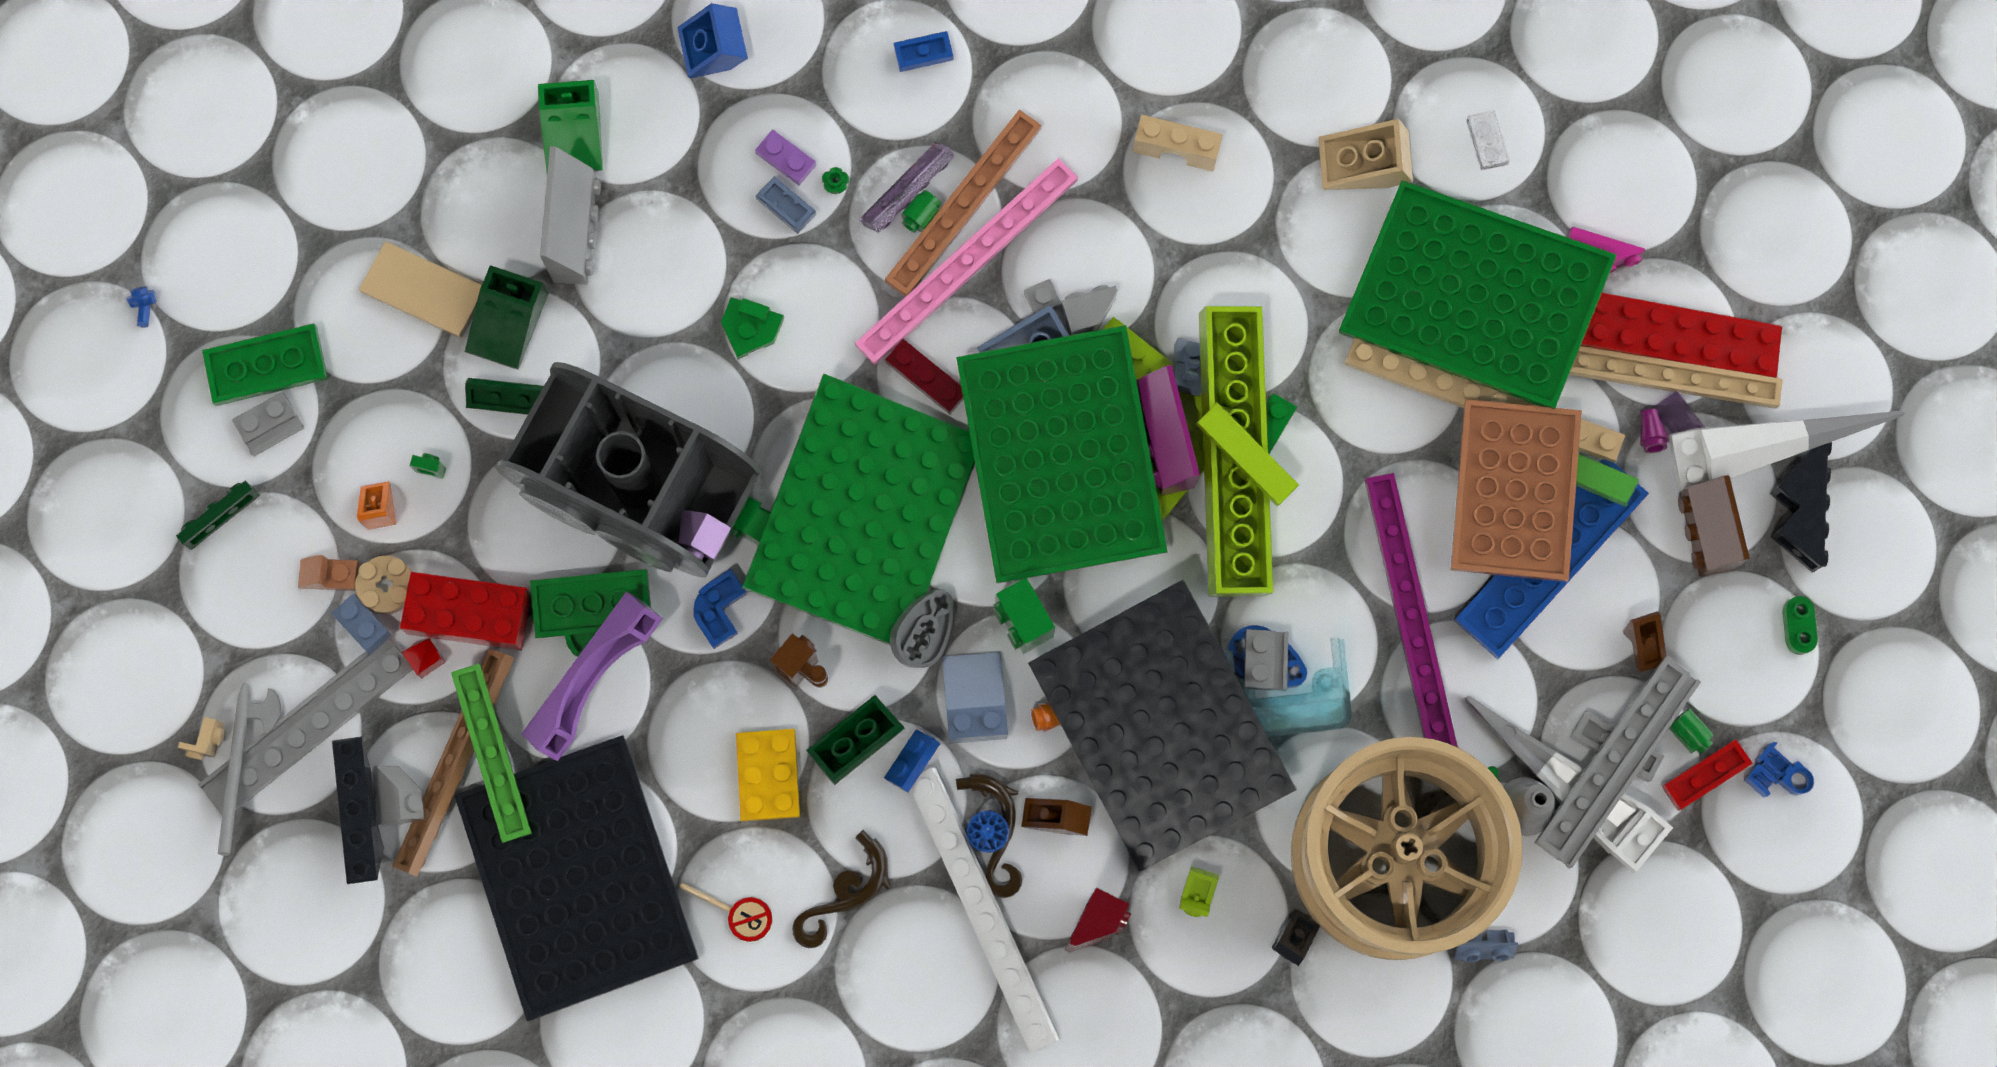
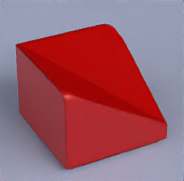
(424, 658)

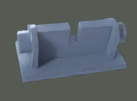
(1499, 946)

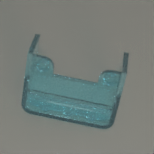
(1310, 712)

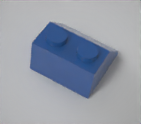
(712, 41)

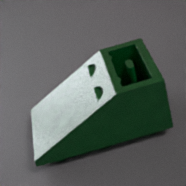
(505, 317)

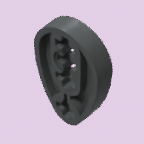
(934, 642)

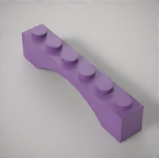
(557, 719)

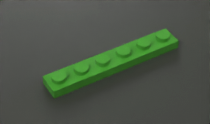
(491, 753)

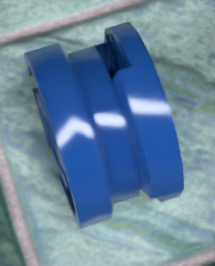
(988, 831)

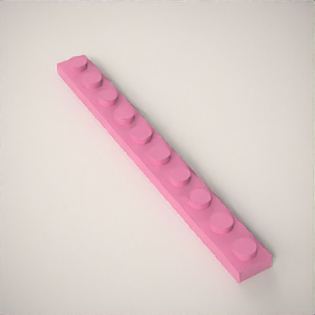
(966, 261)

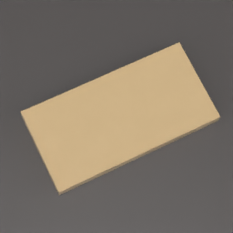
(421, 289)

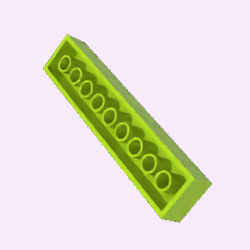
(1234, 506)

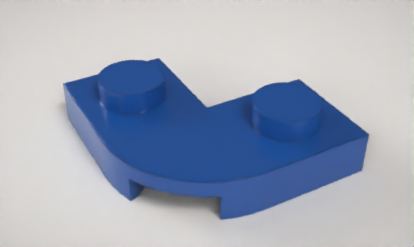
(710, 605)

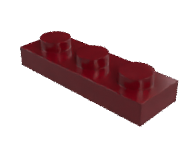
(925, 376)

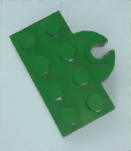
(582, 603)

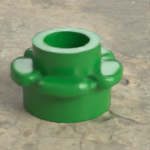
(832, 187)

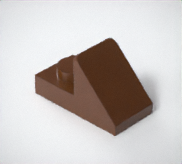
(1647, 640)

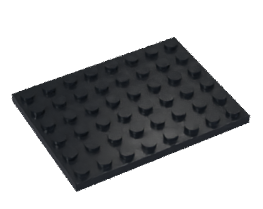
(1162, 726)
(585, 893)

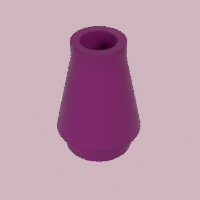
(1653, 434)

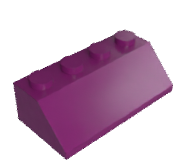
(1167, 432)

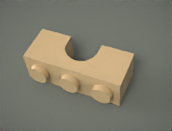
(1163, 136)

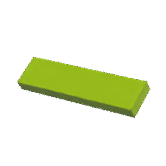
(1247, 454)

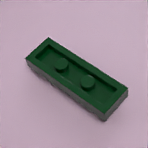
(501, 395)
(217, 514)

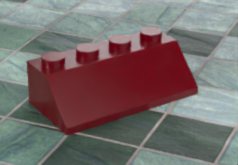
(1099, 921)

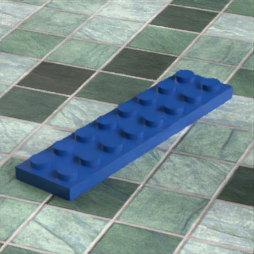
(1513, 603)

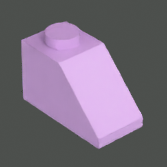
(702, 534)

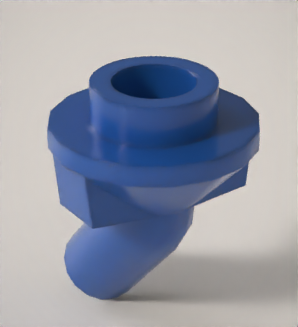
(142, 298)

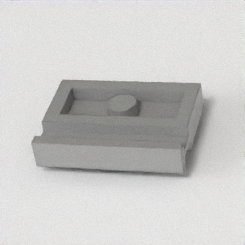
(268, 423)
(1265, 660)

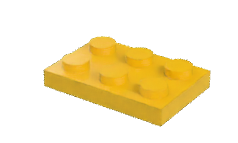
(767, 775)

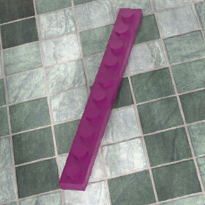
(1410, 609)

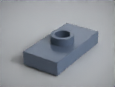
(785, 205)

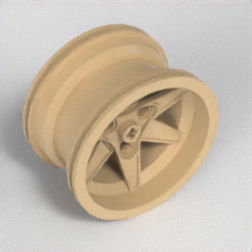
(1477, 798)

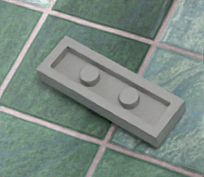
(1592, 734)

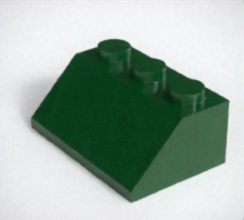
(855, 740)

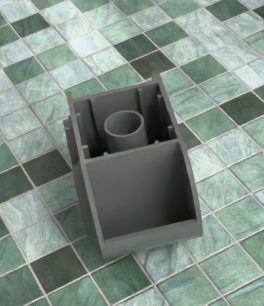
(625, 468)

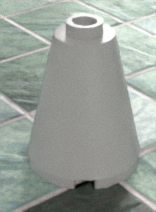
(1532, 804)

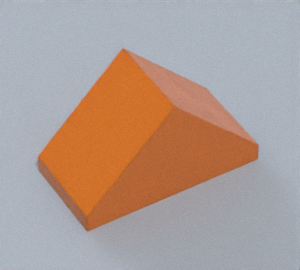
(376, 506)

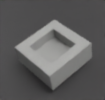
(1042, 296)

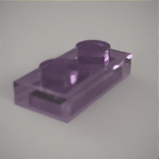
(1677, 415)

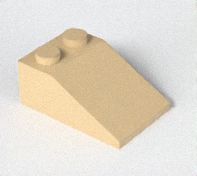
(1366, 157)

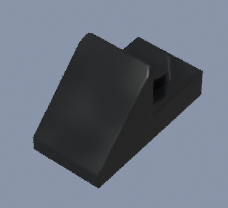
(1296, 938)

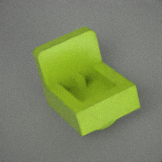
(1198, 892)

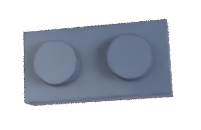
(361, 624)

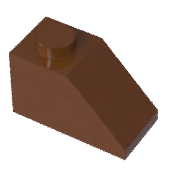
(1056, 816)

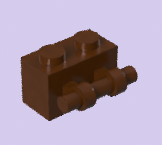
(797, 661)

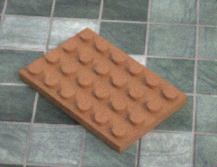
(1516, 490)

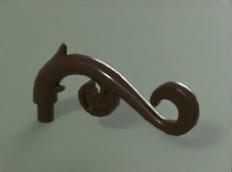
(1003, 794)
(877, 857)

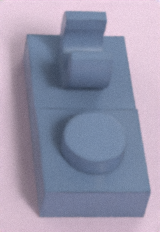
(1187, 366)

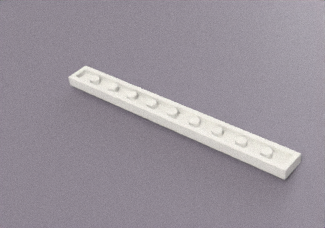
(983, 911)

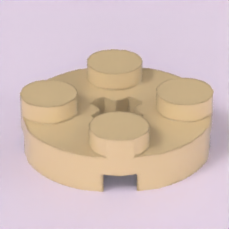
(371, 575)

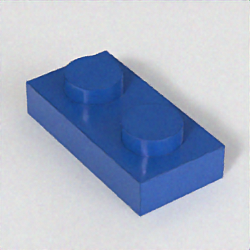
(923, 51)
(912, 760)

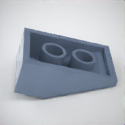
(1036, 328)
(974, 697)

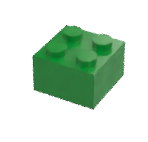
(1024, 616)

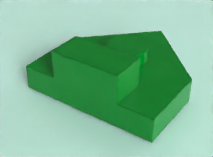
(750, 326)

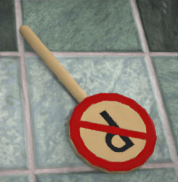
(747, 919)

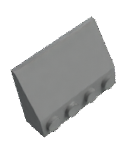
(569, 218)

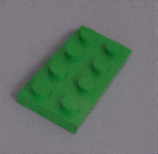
(264, 364)

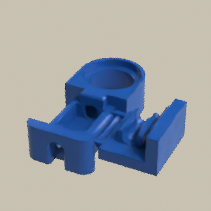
(1772, 769)

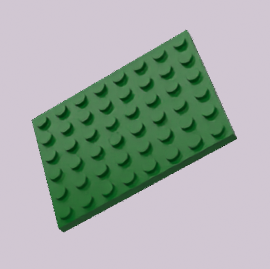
(1478, 295)
(1061, 454)
(861, 510)

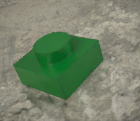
(428, 465)

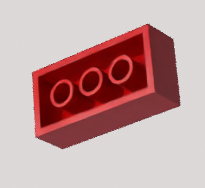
(465, 611)

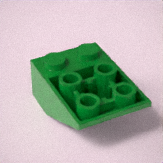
(571, 120)

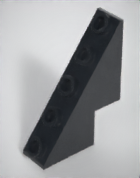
(1806, 496)
(357, 811)

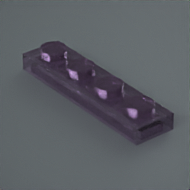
(906, 187)

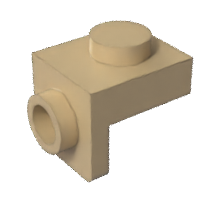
(209, 738)

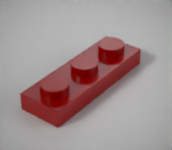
(1707, 775)

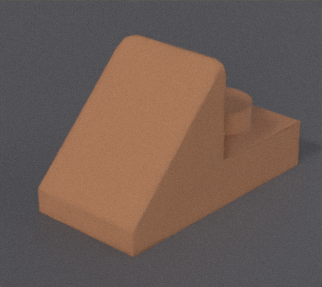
(328, 574)

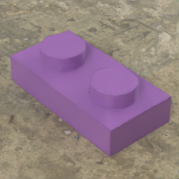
(785, 157)

